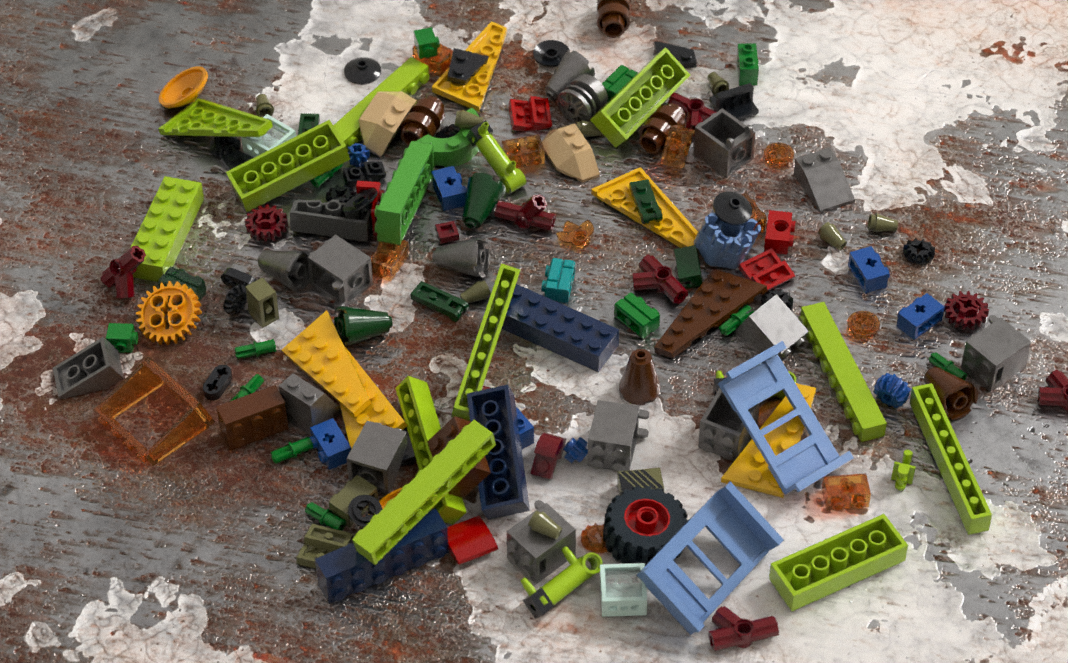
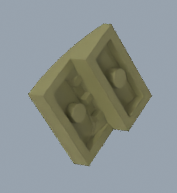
(320, 541)

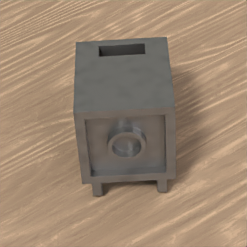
(724, 143)
(340, 271)
(995, 354)
(723, 430)
(615, 435)
(535, 552)

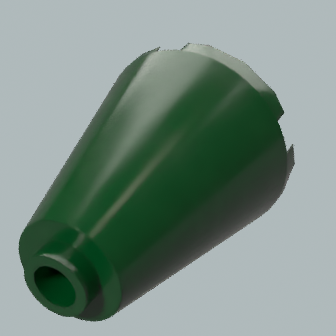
(481, 199)
(360, 324)

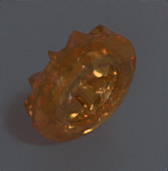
(785, 151)
(856, 319)
(591, 542)

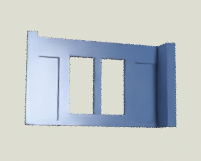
(756, 382)
(737, 529)

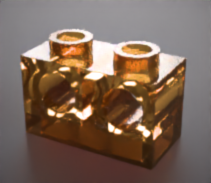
(525, 151)
(389, 259)

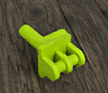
(903, 472)

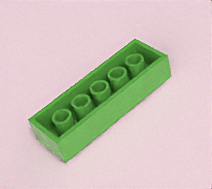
(404, 193)

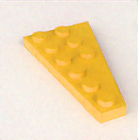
(473, 93)
(673, 226)
(326, 361)
(379, 410)
(750, 467)

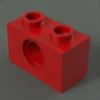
(778, 231)

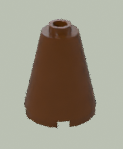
(640, 379)
(954, 393)

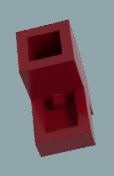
(547, 451)

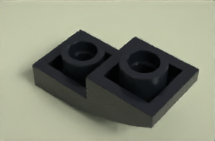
(374, 170)

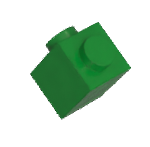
(426, 43)
(122, 337)

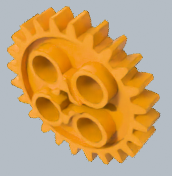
(151, 314)

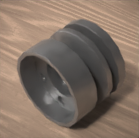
(582, 98)

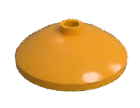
(184, 87)

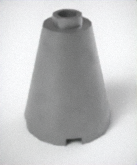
(567, 70)
(464, 257)
(287, 267)

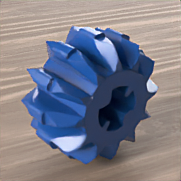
(891, 390)

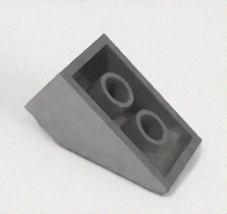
(823, 180)
(89, 370)

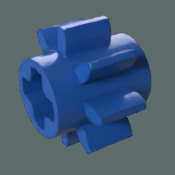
(358, 154)
(575, 450)

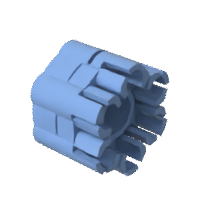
(725, 243)

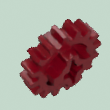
(266, 222)
(966, 310)

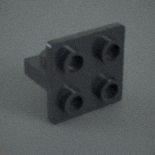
(736, 101)

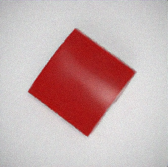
(530, 114)
(766, 269)
(470, 540)

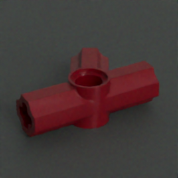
(693, 109)
(527, 213)
(121, 272)
(659, 278)
(1057, 391)
(733, 626)

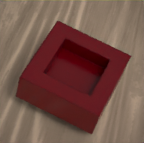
(447, 232)

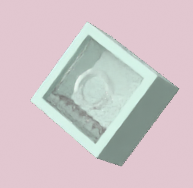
(275, 136)
(622, 590)

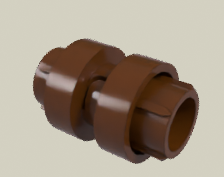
(613, 17)
(423, 119)
(656, 129)

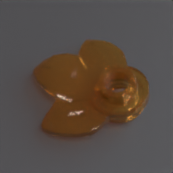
(576, 235)

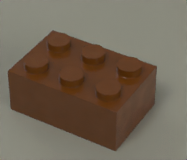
(252, 417)
(439, 442)

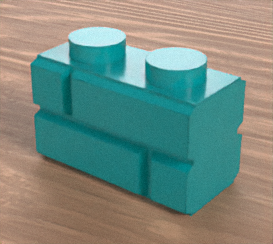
(559, 280)

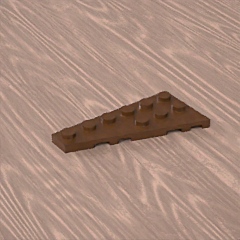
(708, 308)

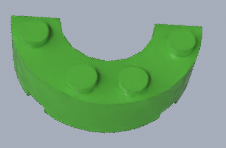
(452, 150)

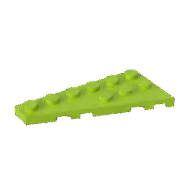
(213, 119)

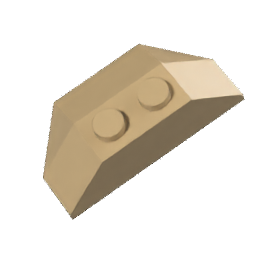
(383, 119)
(571, 153)

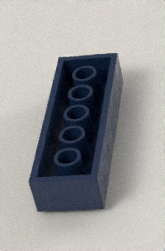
(560, 329)
(505, 487)
(349, 572)

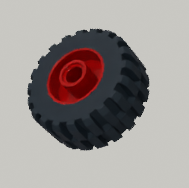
(641, 523)

